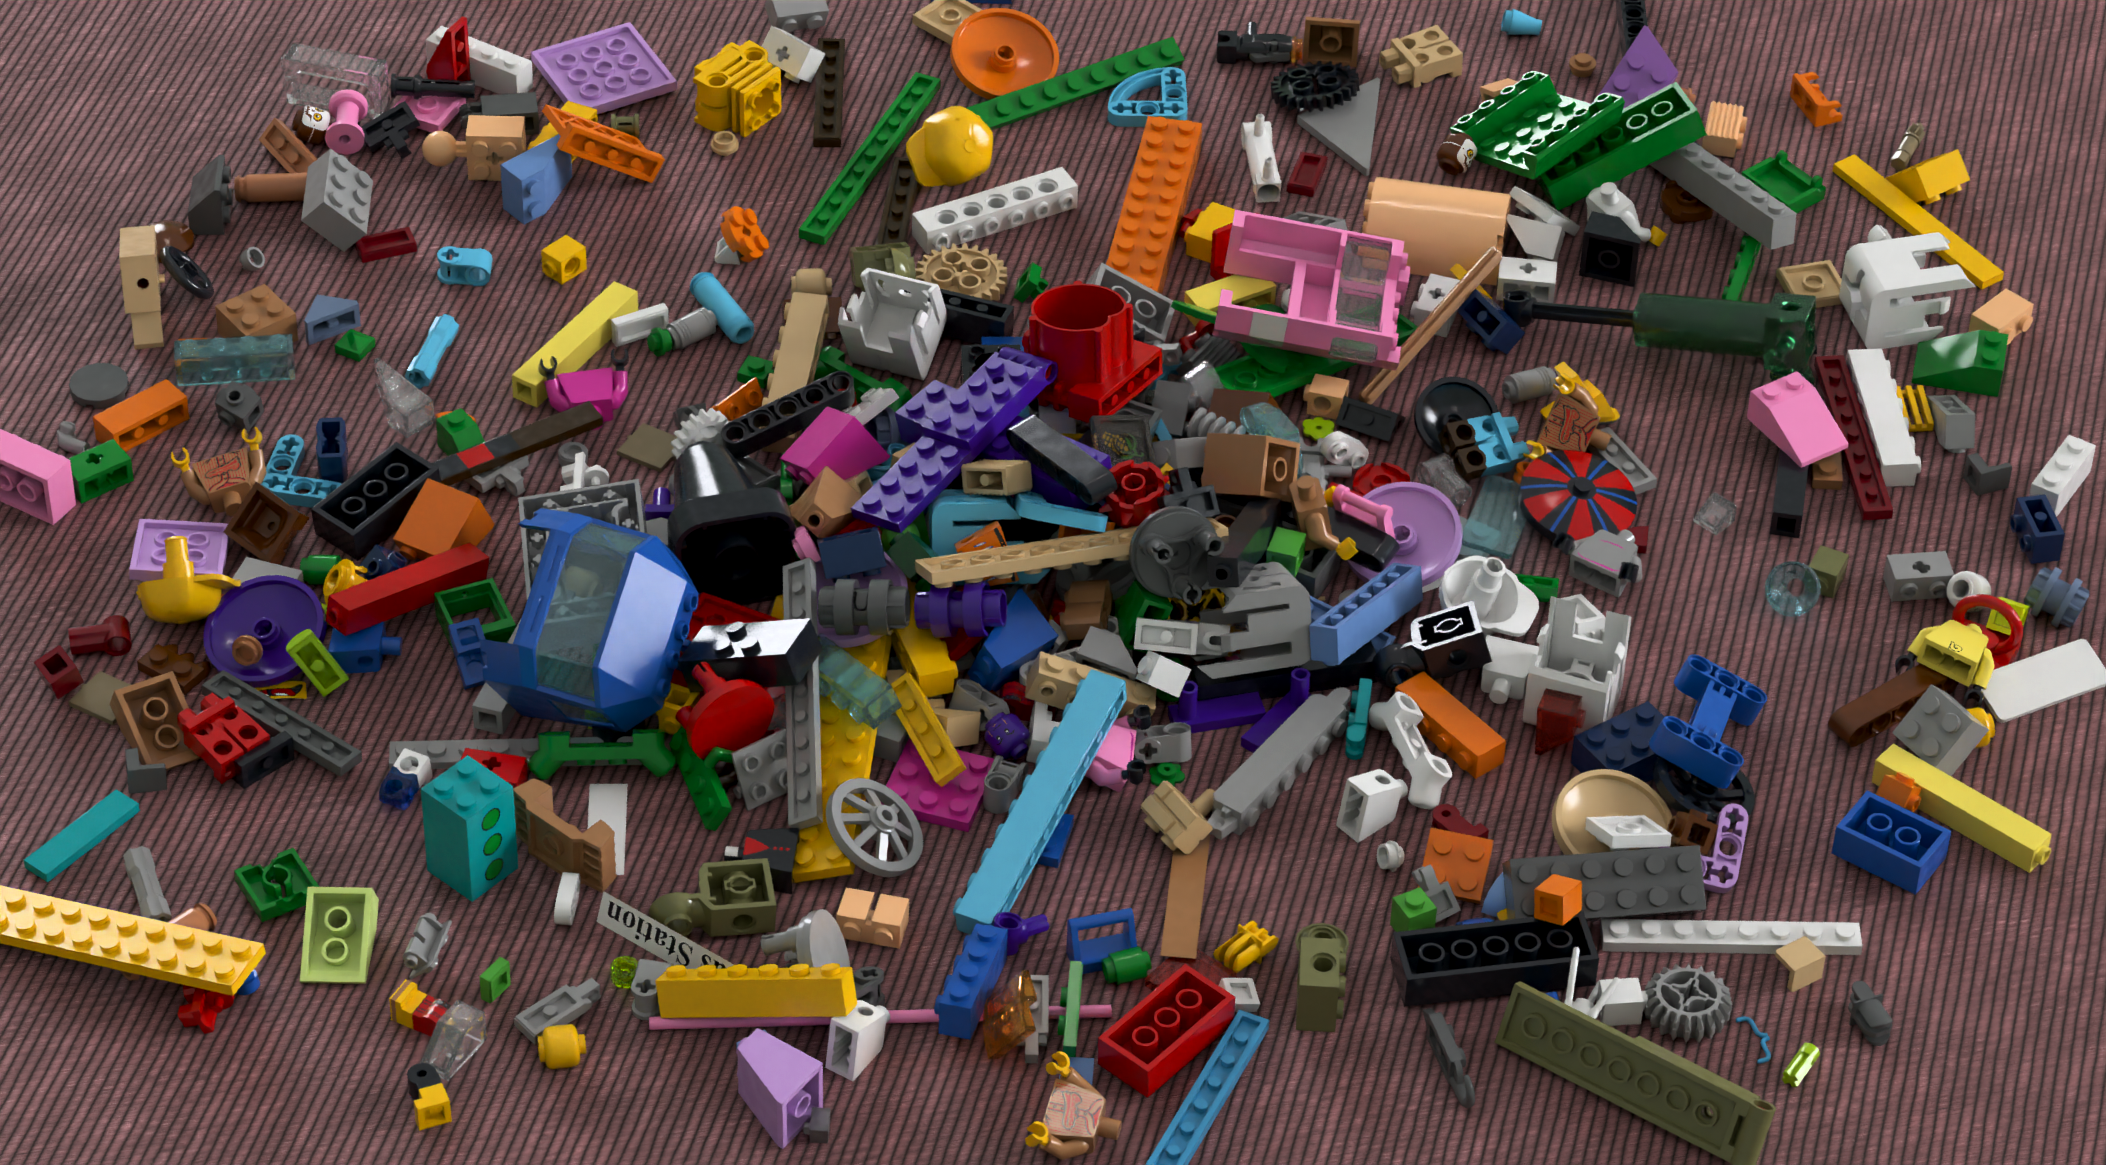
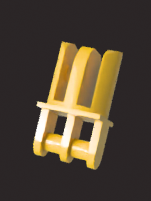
(1245, 947)

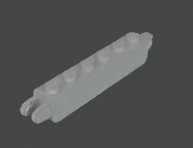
(1279, 762)

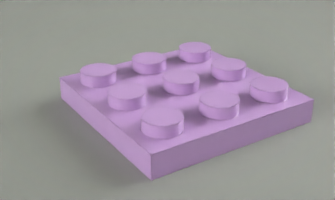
(205, 545)

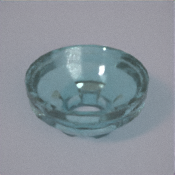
(1777, 588)

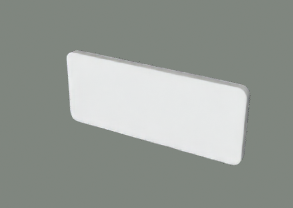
(2044, 680)

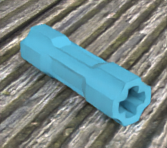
(425, 363)

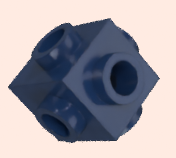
(382, 561)

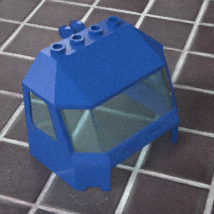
(596, 626)

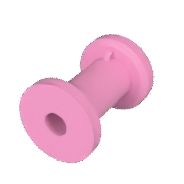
(345, 134)

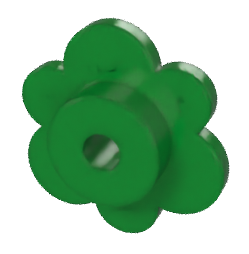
(1166, 772)

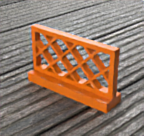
(603, 145)

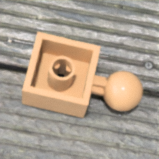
(487, 145)

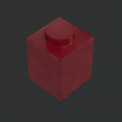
(58, 672)

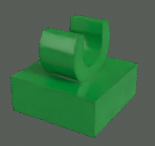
(1030, 283)

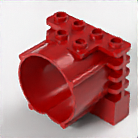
(1092, 342)

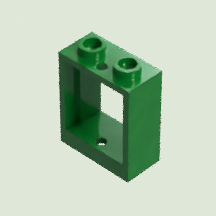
(478, 596)

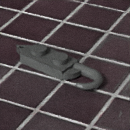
(1449, 1056)

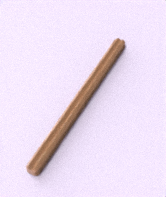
(1432, 323)

